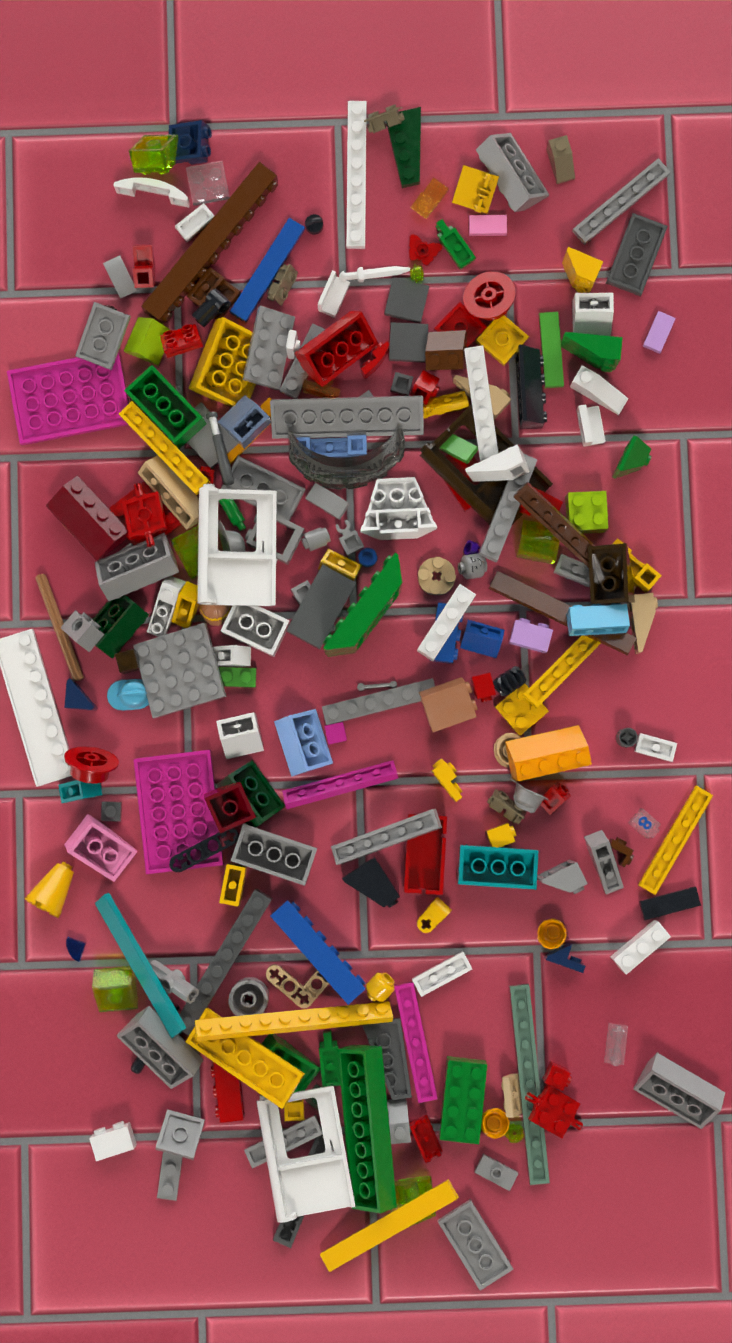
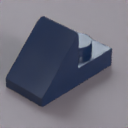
(560, 957)

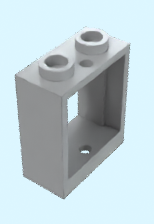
(292, 545)

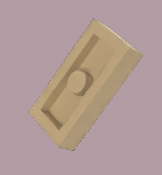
(512, 1096)

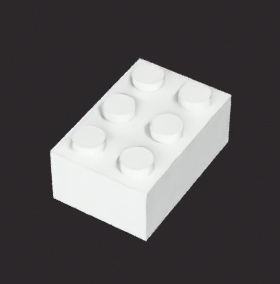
(256, 628)

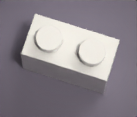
(113, 1140)

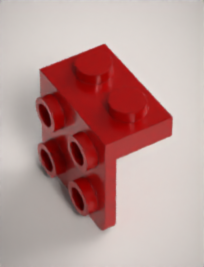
(181, 340)

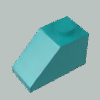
(78, 790)

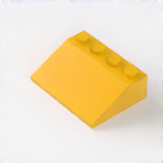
(223, 364)

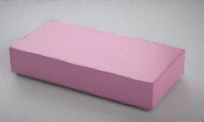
(487, 225)

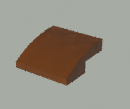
(210, 281)

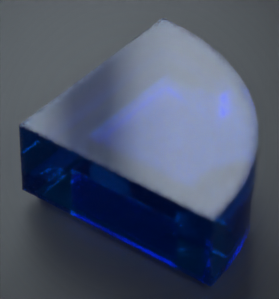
(75, 948)

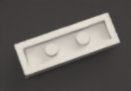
(442, 973)

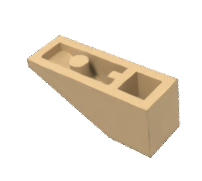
(499, 398)
(641, 618)

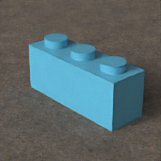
(597, 619)

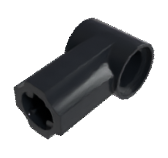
(214, 304)

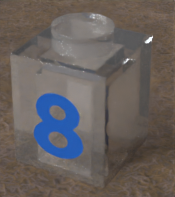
(644, 824)

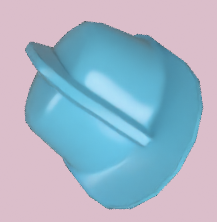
(128, 695)

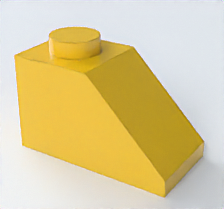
(186, 605)

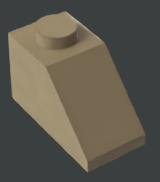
(561, 159)

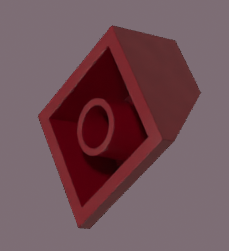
(229, 806)

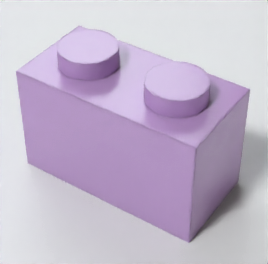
(530, 635)

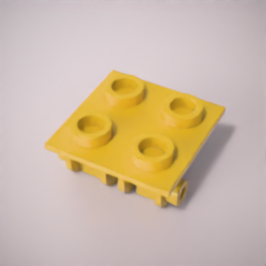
(475, 189)

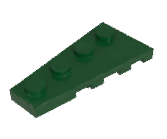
(405, 144)

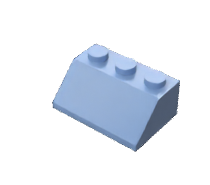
(303, 742)

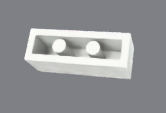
(640, 946)

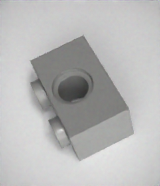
(83, 630)

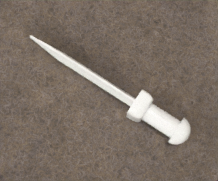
(362, 274)

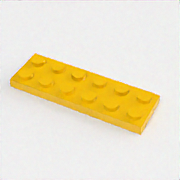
(251, 1064)

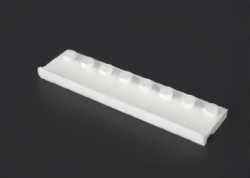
(34, 707)

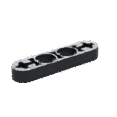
(205, 852)

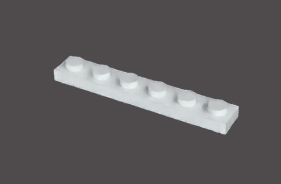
(481, 402)

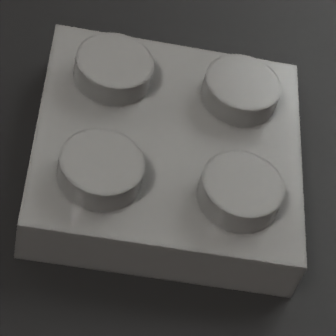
(180, 1134)

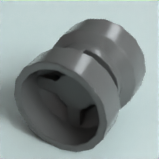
(626, 737)

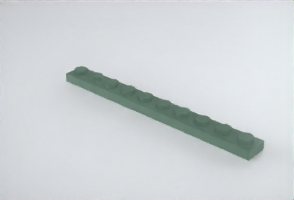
(528, 1082)

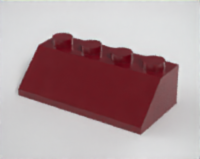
(87, 518)

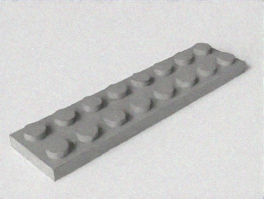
(347, 416)

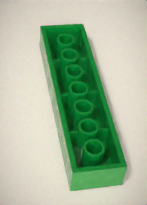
(367, 1127)

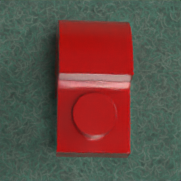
(143, 266)

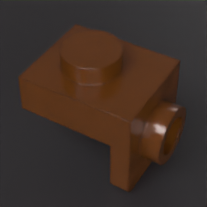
(620, 846)

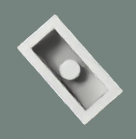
(233, 655)

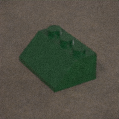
(118, 623)
(258, 791)

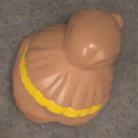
(214, 614)

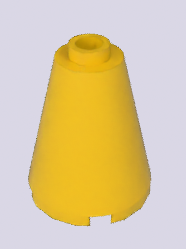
(52, 890)

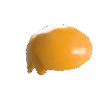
(551, 933)
(494, 1123)

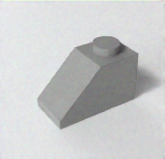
(398, 1121)

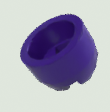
(471, 548)

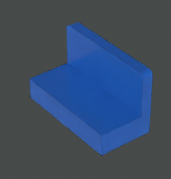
(482, 638)

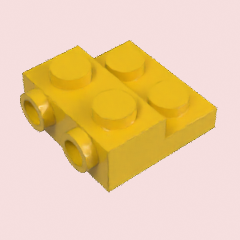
(445, 774)

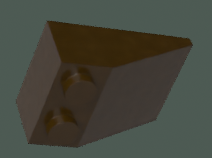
(610, 574)

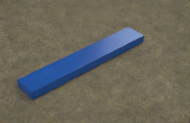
(267, 270)

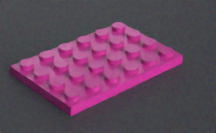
(66, 399)
(175, 808)

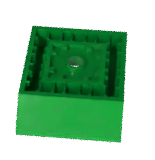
(368, 611)

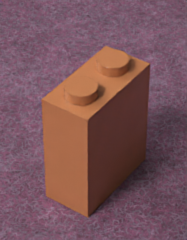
(448, 704)

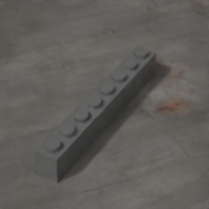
(225, 957)

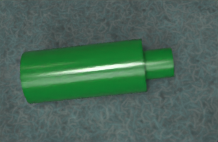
(233, 513)

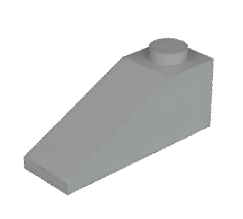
(604, 861)

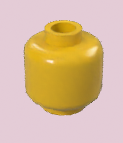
(380, 987)

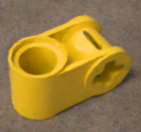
(435, 912)

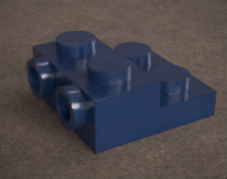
(192, 142)

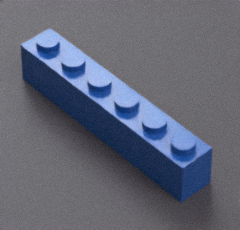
(317, 951)

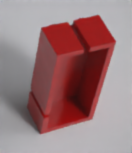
(426, 861)

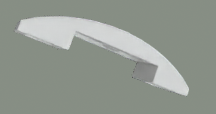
(130, 185)

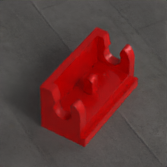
(425, 1138)

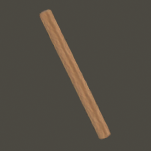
(57, 623)

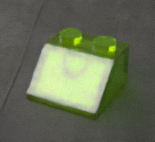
(154, 154)
(115, 989)

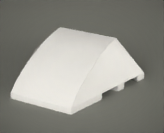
(397, 511)

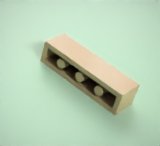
(173, 491)

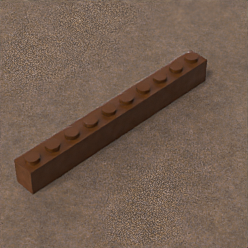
(210, 243)

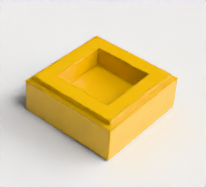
(294, 1111)

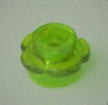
(417, 273)
(519, 1133)

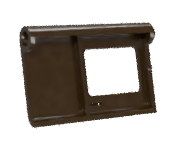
(487, 494)

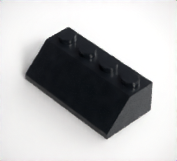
(530, 388)

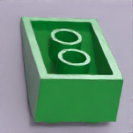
(597, 350)
(294, 1057)

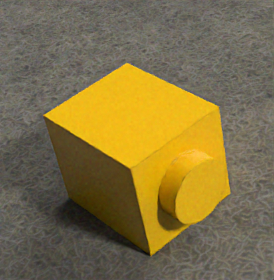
(501, 835)

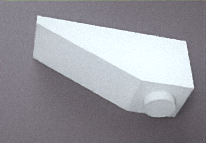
(598, 390)

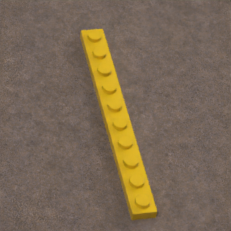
(293, 1021)

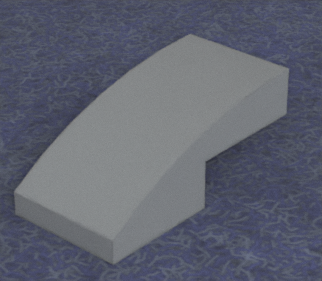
(119, 276)
(327, 501)

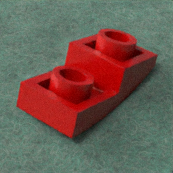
(379, 354)

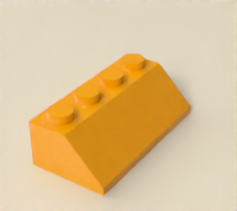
(547, 753)

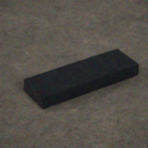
(670, 903)

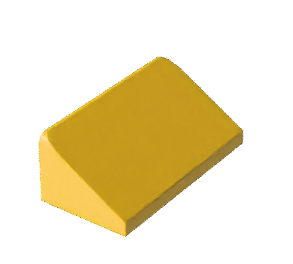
(340, 564)

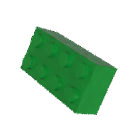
(165, 407)
(463, 1100)

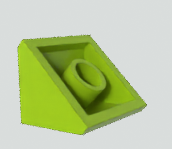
(146, 340)

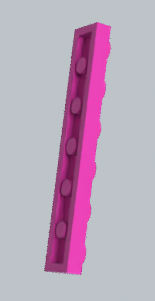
(340, 784)
(415, 1042)

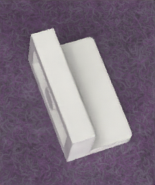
(333, 295)
(590, 425)

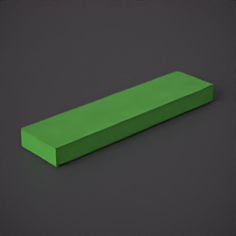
(551, 349)

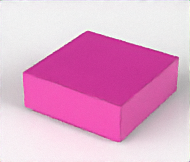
(335, 733)

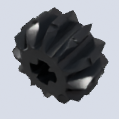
(509, 681)

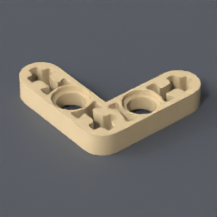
(306, 989)

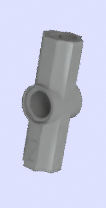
(175, 982)

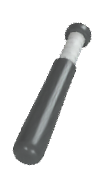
(223, 461)

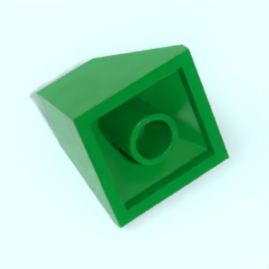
(633, 458)

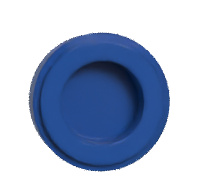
(367, 557)

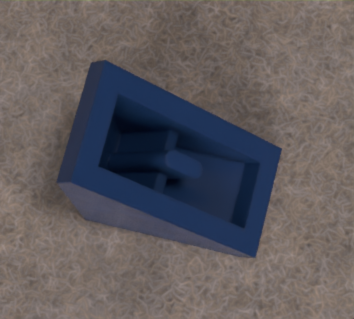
(76, 698)

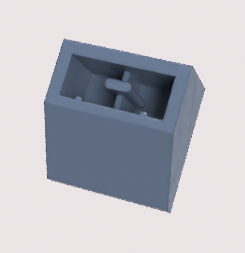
(245, 421)

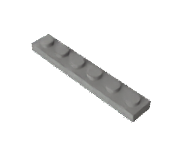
(621, 201)
(504, 515)
(375, 702)
(386, 836)

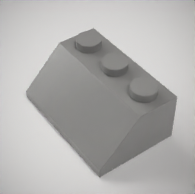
(564, 876)

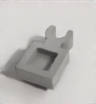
(350, 540)

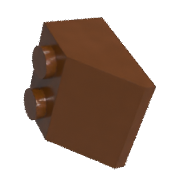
(446, 350)

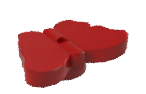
(430, 250)

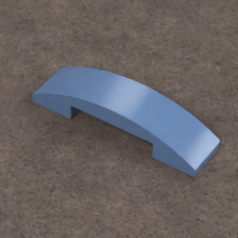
(337, 447)

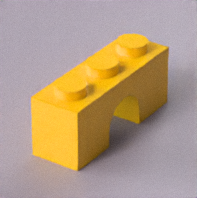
(642, 573)

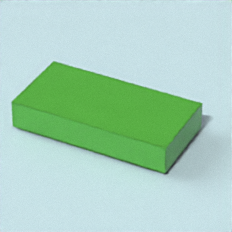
(459, 448)

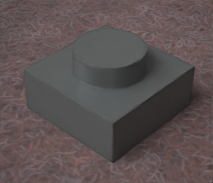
(401, 384)
(111, 811)

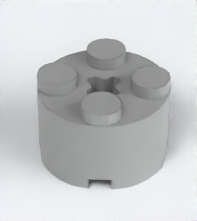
(249, 986)

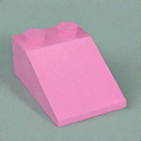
(100, 848)

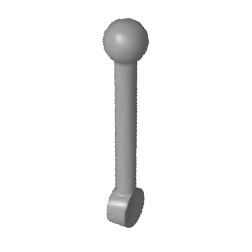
(393, 684)

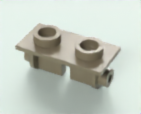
(377, 120)
(286, 277)
(500, 801)

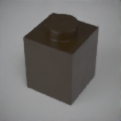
(127, 661)

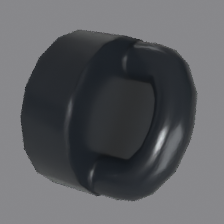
(314, 224)

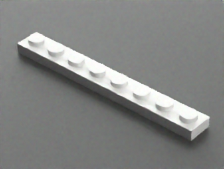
(356, 175)

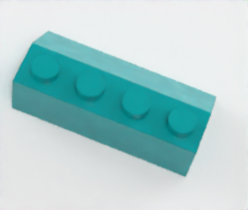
(497, 867)

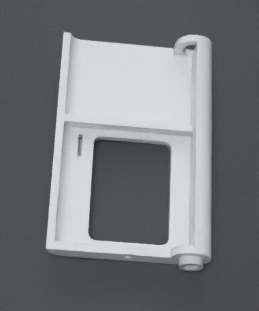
(236, 576)
(311, 1181)

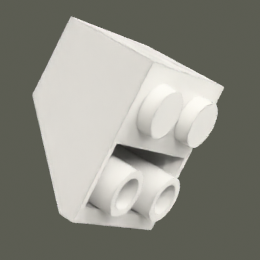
(593, 313)
(240, 735)

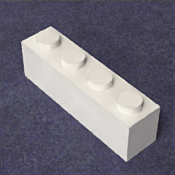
(446, 622)

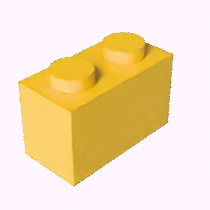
(233, 884)

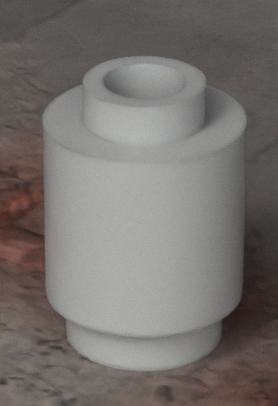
(316, 539)

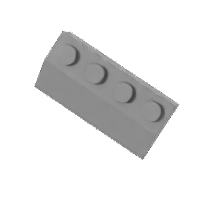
(516, 176)
(136, 567)
(274, 854)
(166, 1056)
(680, 1091)

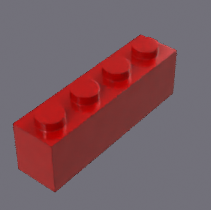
(228, 1094)

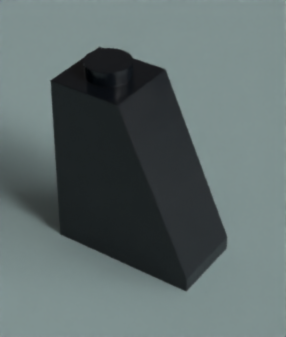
(373, 883)

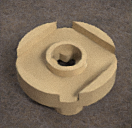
(447, 576)

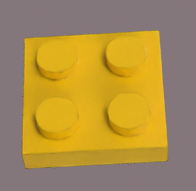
(502, 339)
(519, 711)

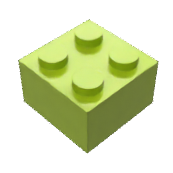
(587, 511)

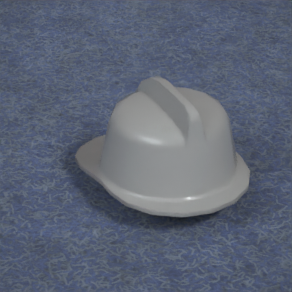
(230, 540)
(527, 799)

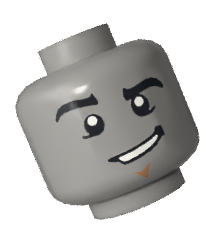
(472, 566)

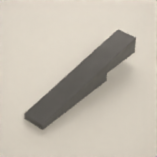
(287, 1231)

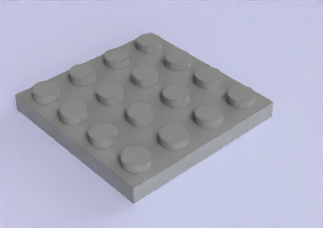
(179, 670)

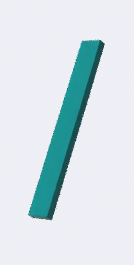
(140, 965)

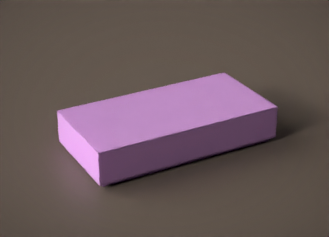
(659, 332)

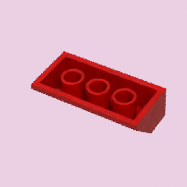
(337, 347)

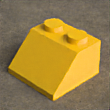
(581, 269)

